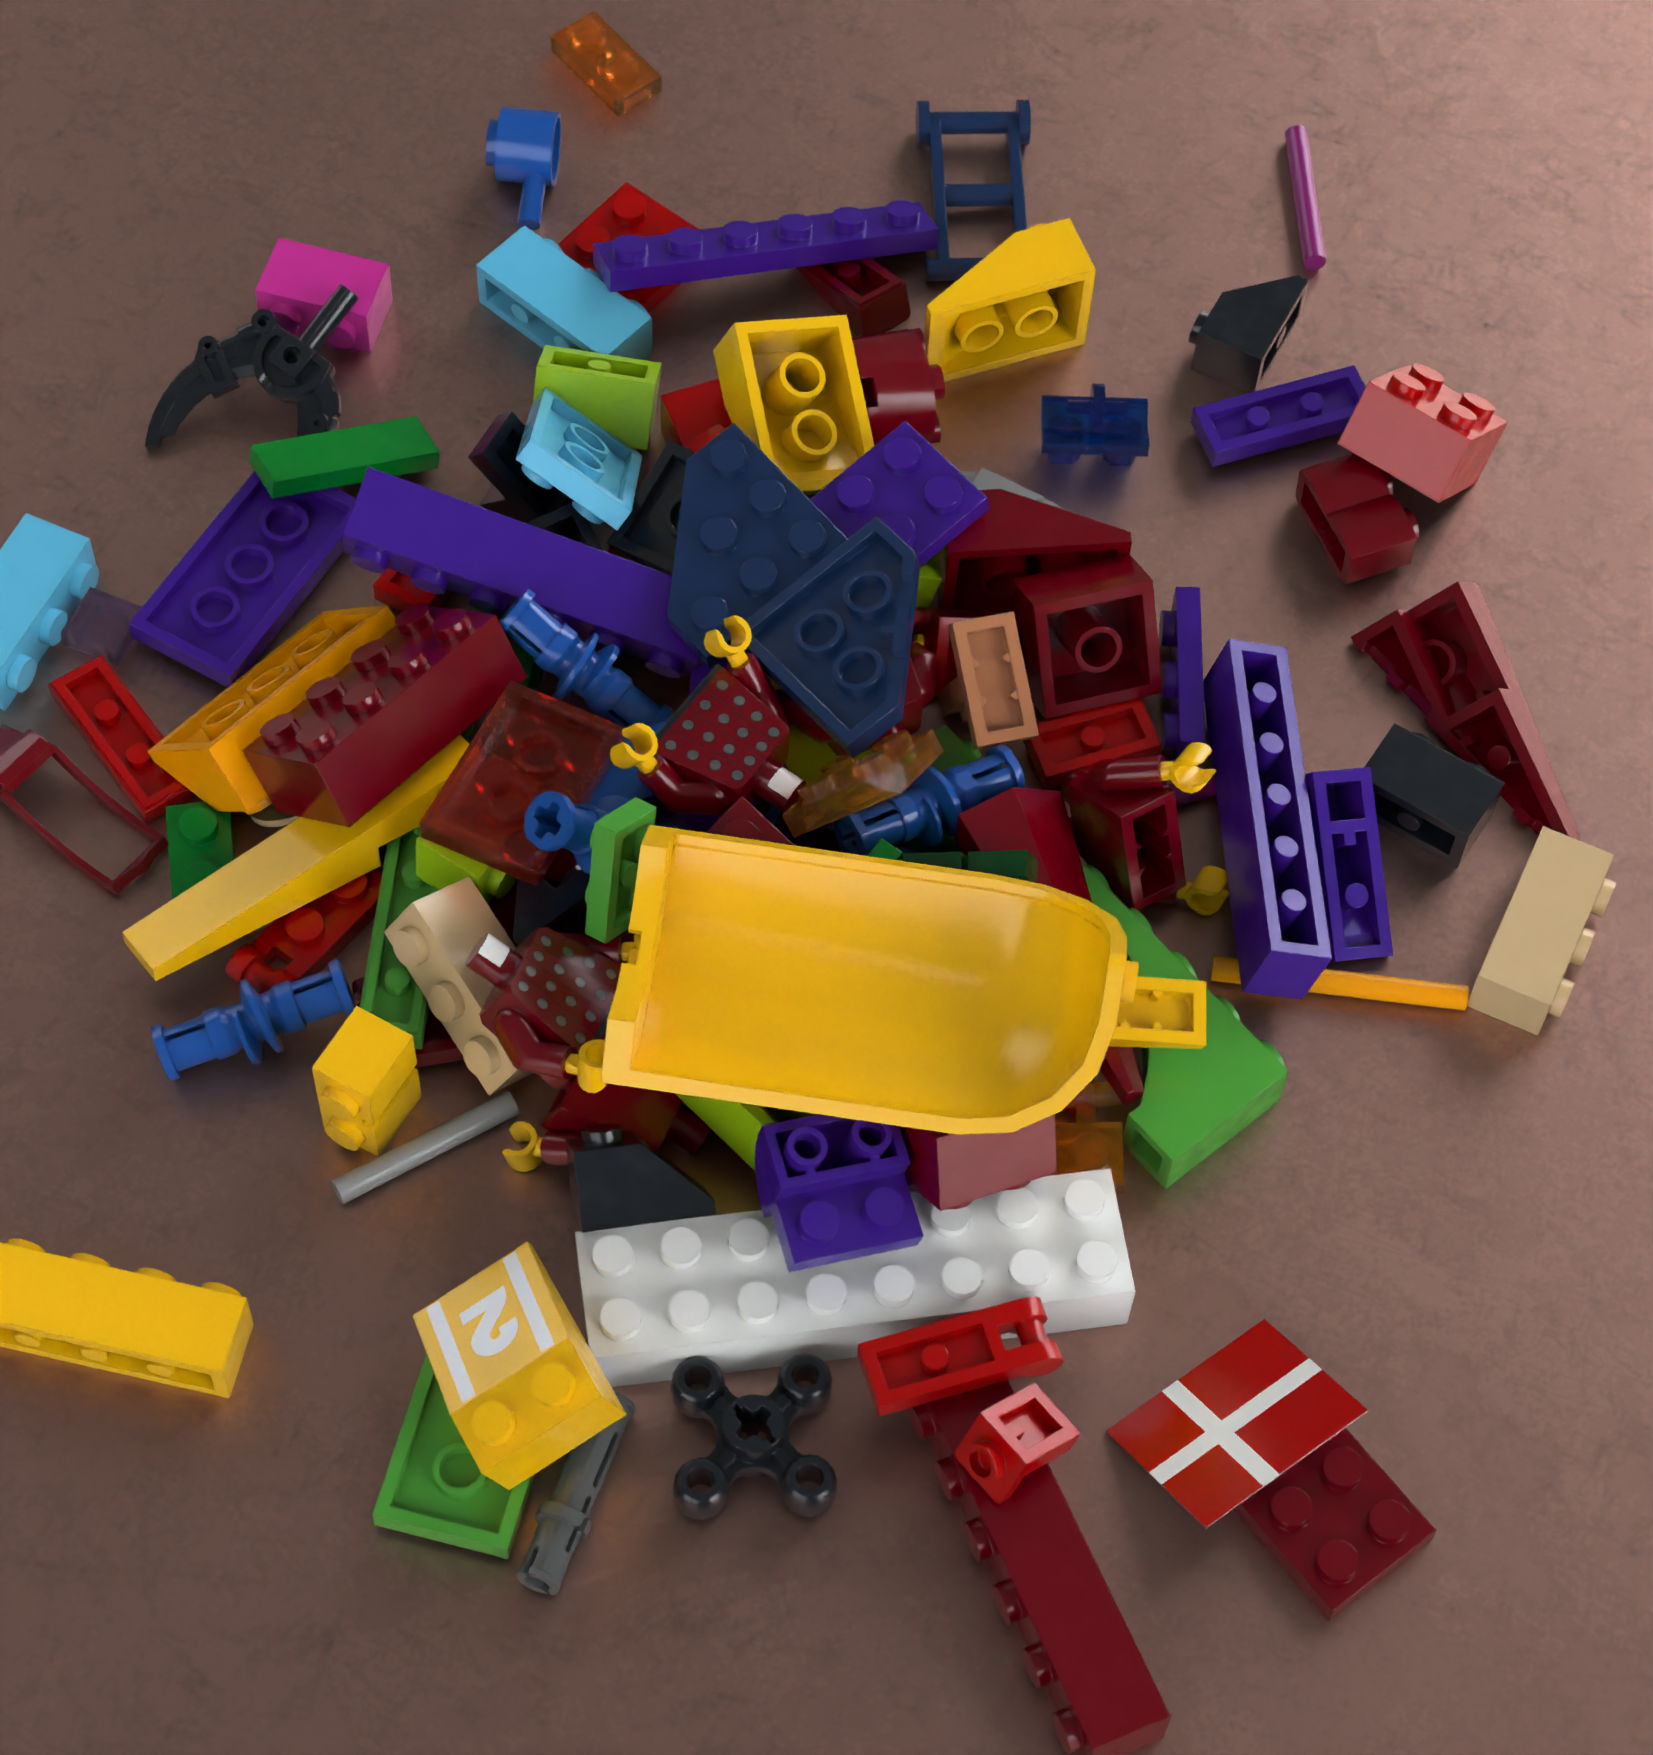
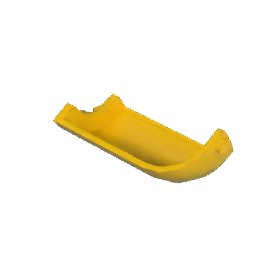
(861, 986)

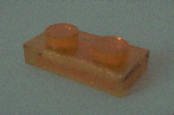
(606, 63)

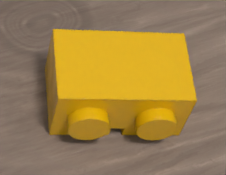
(366, 1082)

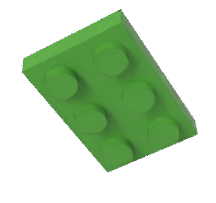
(437, 1486)

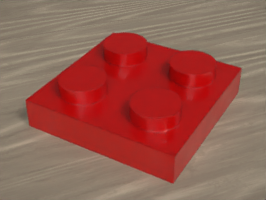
(624, 213)

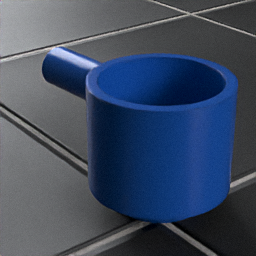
(527, 151)

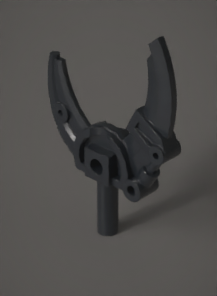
(280, 361)

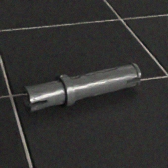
(565, 1515)

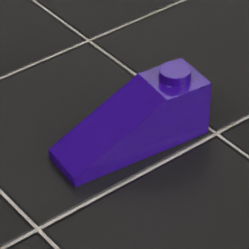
(1350, 863)

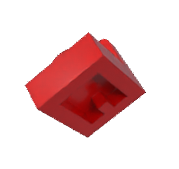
(1014, 1441)

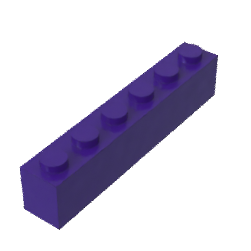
(497, 558)
(1265, 821)

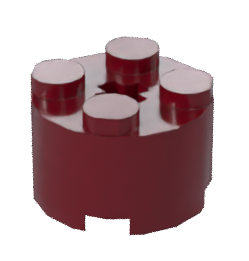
(899, 383)

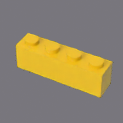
(122, 1318)

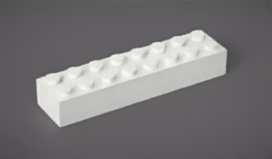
(727, 1296)

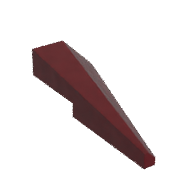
(1461, 678)
(1040, 823)

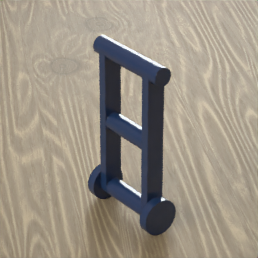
(929, 132)

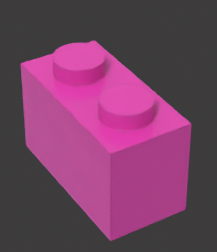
(304, 277)

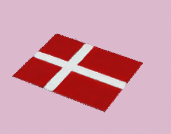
(1236, 1422)

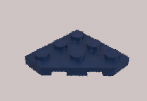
(739, 538)
(845, 636)

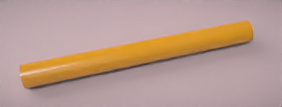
(1365, 986)

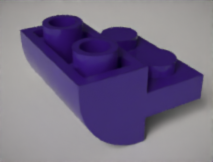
(835, 1189)

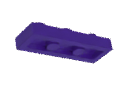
(1277, 416)
(1183, 674)

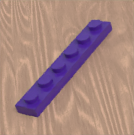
(764, 246)

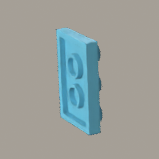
(579, 459)

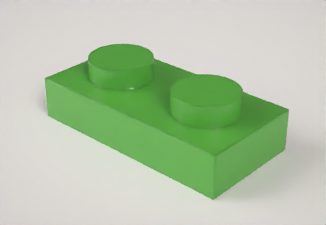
(614, 868)

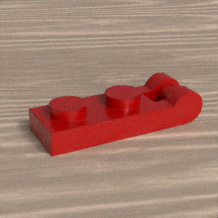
(308, 935)
(957, 1355)

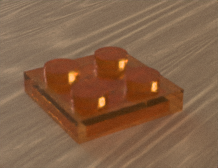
(857, 784)

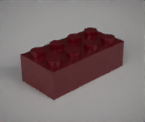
(384, 713)

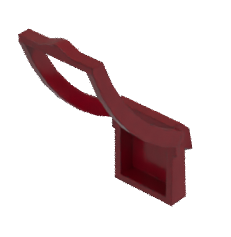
(24, 754)

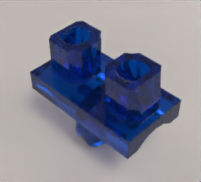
(1094, 427)

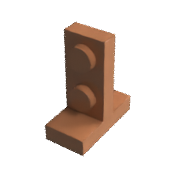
(990, 682)

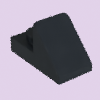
(511, 490)
(557, 908)

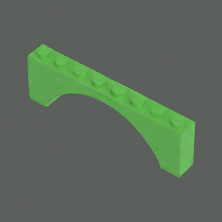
(1190, 1095)

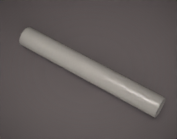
(425, 1147)

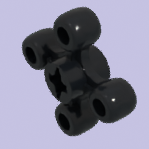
(754, 1456)

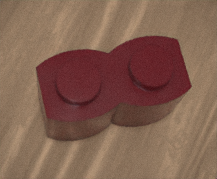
(1356, 517)

